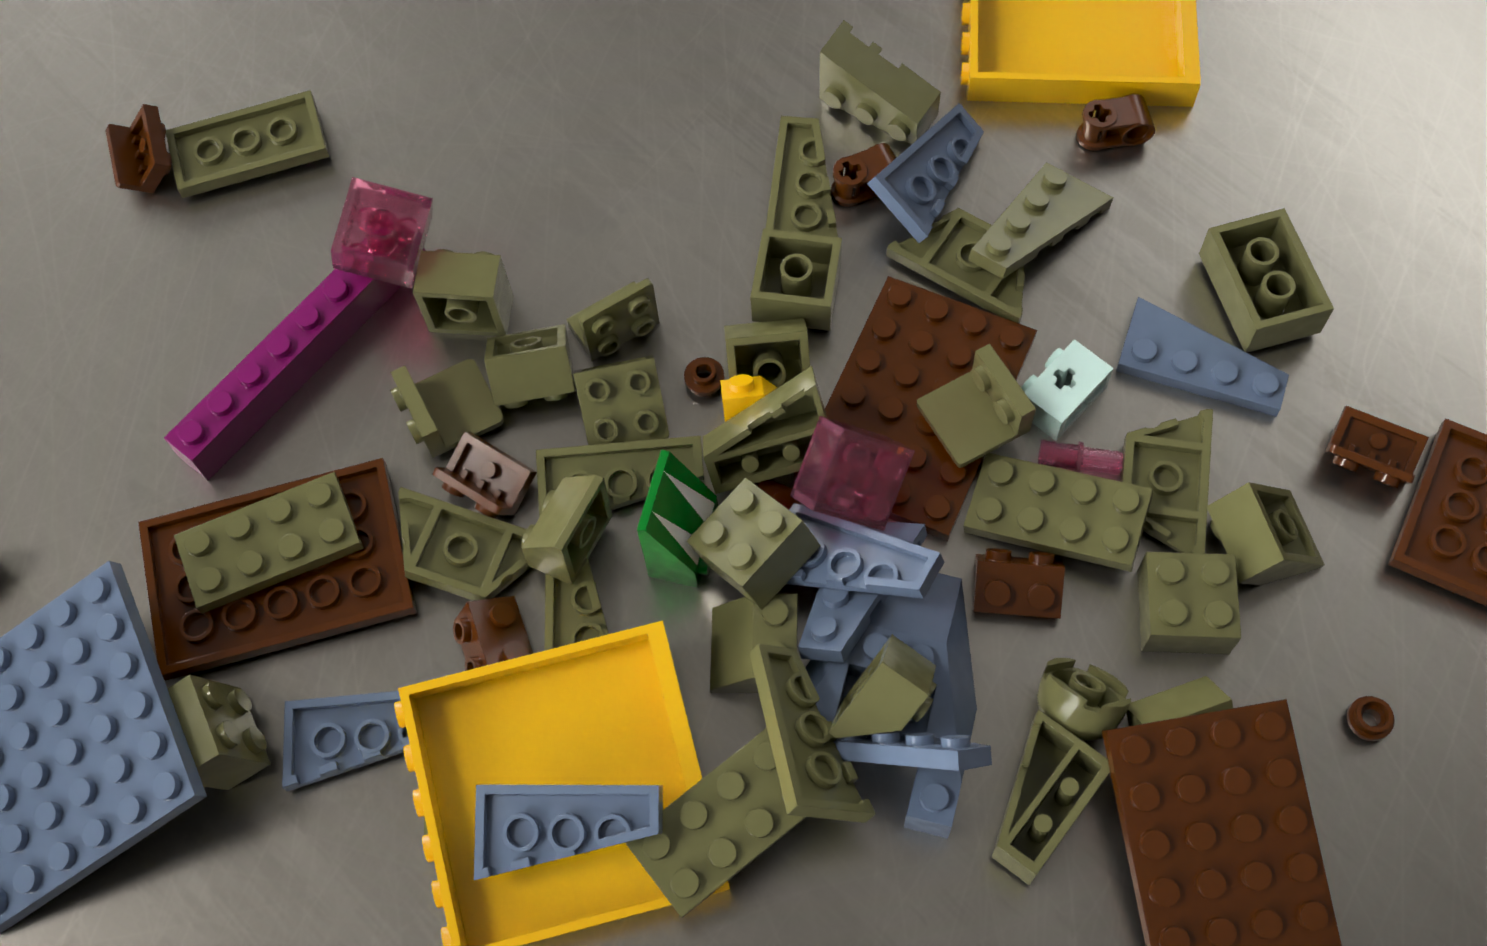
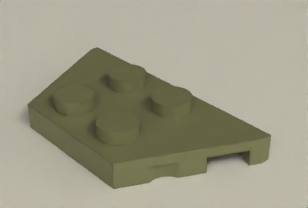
(945, 261)
(1177, 467)
(458, 547)

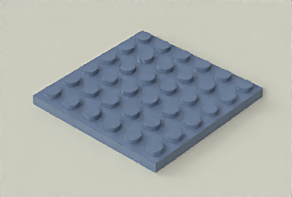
(83, 742)

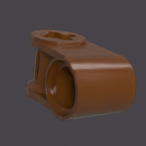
(1119, 121)
(859, 171)

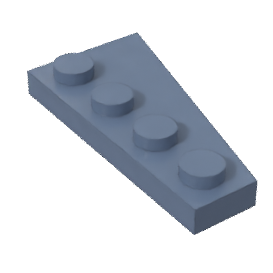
(927, 171)
(1192, 360)
(864, 559)
(843, 615)
(338, 735)
(915, 750)
(550, 822)

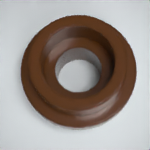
(703, 386)
(1379, 710)

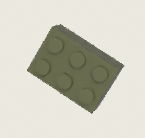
(1265, 280)

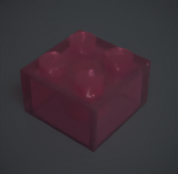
(381, 232)
(851, 473)

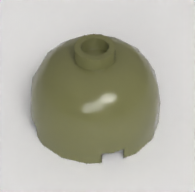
(1082, 699)

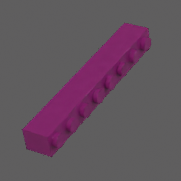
(276, 369)

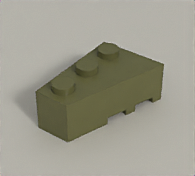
(874, 89)
(765, 437)
(1047, 797)

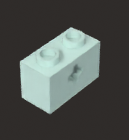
(1066, 387)

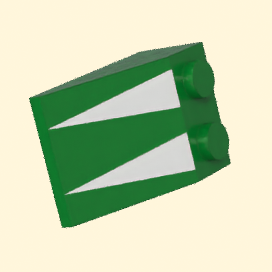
(671, 514)

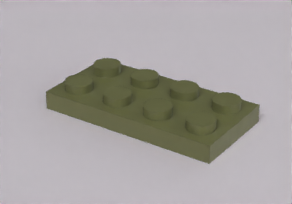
(246, 144)
(1059, 511)
(267, 542)
(717, 827)

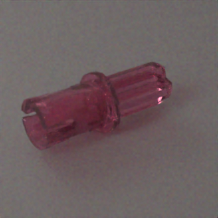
(1079, 457)

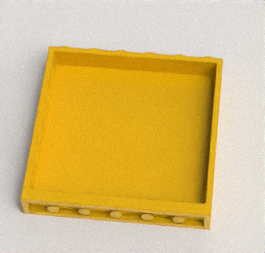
(1081, 51)
(555, 717)

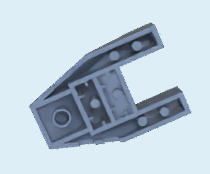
(939, 633)

